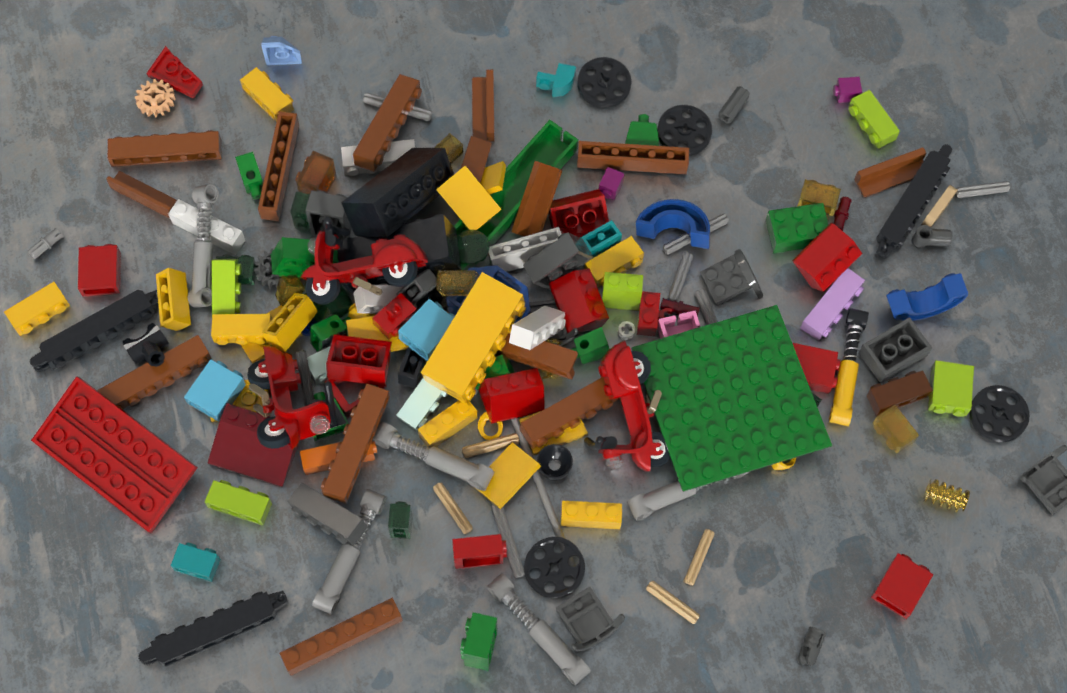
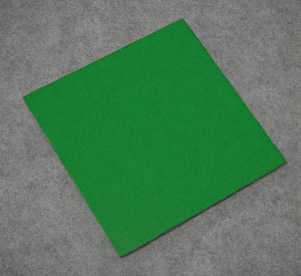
(732, 398)

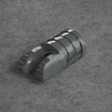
(811, 646)

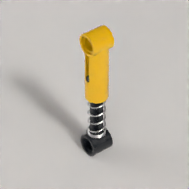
(847, 374)

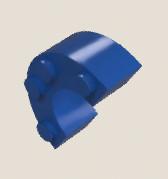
(675, 214)
(929, 302)

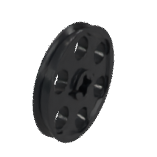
(608, 76)
(681, 122)
(1007, 417)
(553, 557)

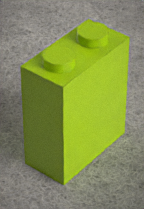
(622, 291)
(951, 388)

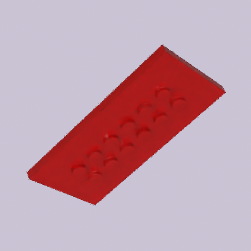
(114, 454)

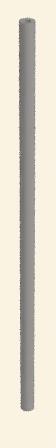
(542, 490)

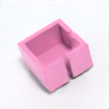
(685, 322)

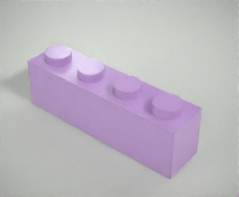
(832, 304)

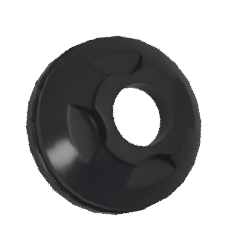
(558, 453)

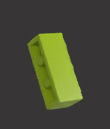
(873, 119)
(225, 286)
(238, 502)

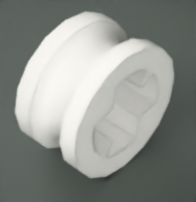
(631, 333)

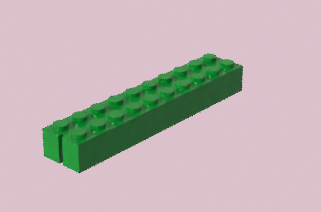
(545, 148)

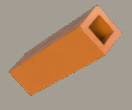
(319, 458)

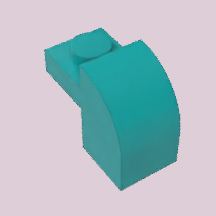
(559, 83)

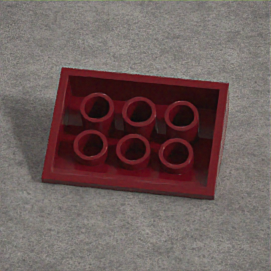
(240, 451)

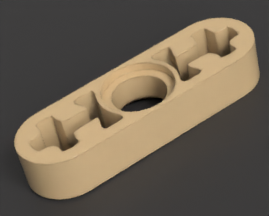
(940, 206)

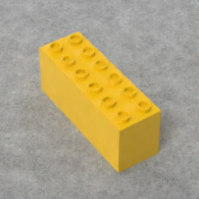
(474, 338)

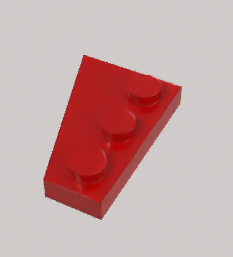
(172, 71)

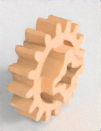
(155, 98)

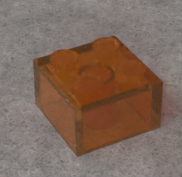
(317, 174)

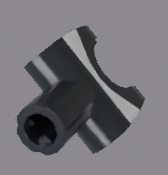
(147, 346)

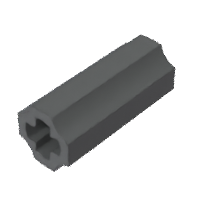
(734, 104)

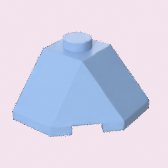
(279, 51)

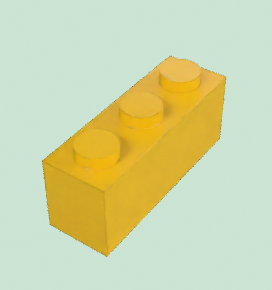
(266, 93)
(615, 260)
(173, 299)
(37, 309)
(289, 322)
(239, 328)
(447, 423)
(591, 514)

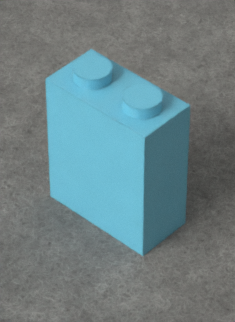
(425, 328)
(215, 389)

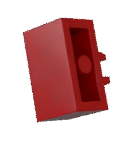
(650, 314)
(394, 316)

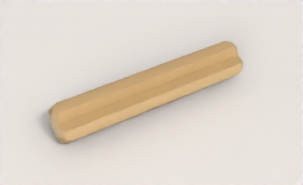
(490, 445)
(452, 508)
(699, 557)
(673, 602)

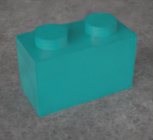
(602, 238)
(195, 561)

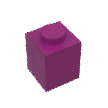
(847, 89)
(611, 183)

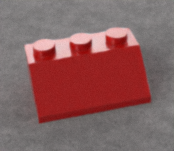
(579, 213)
(826, 257)
(580, 300)
(358, 360)
(513, 395)

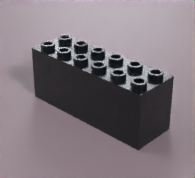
(397, 192)
(433, 235)

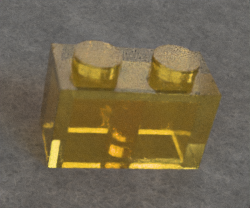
(815, 193)
(456, 282)
(895, 429)

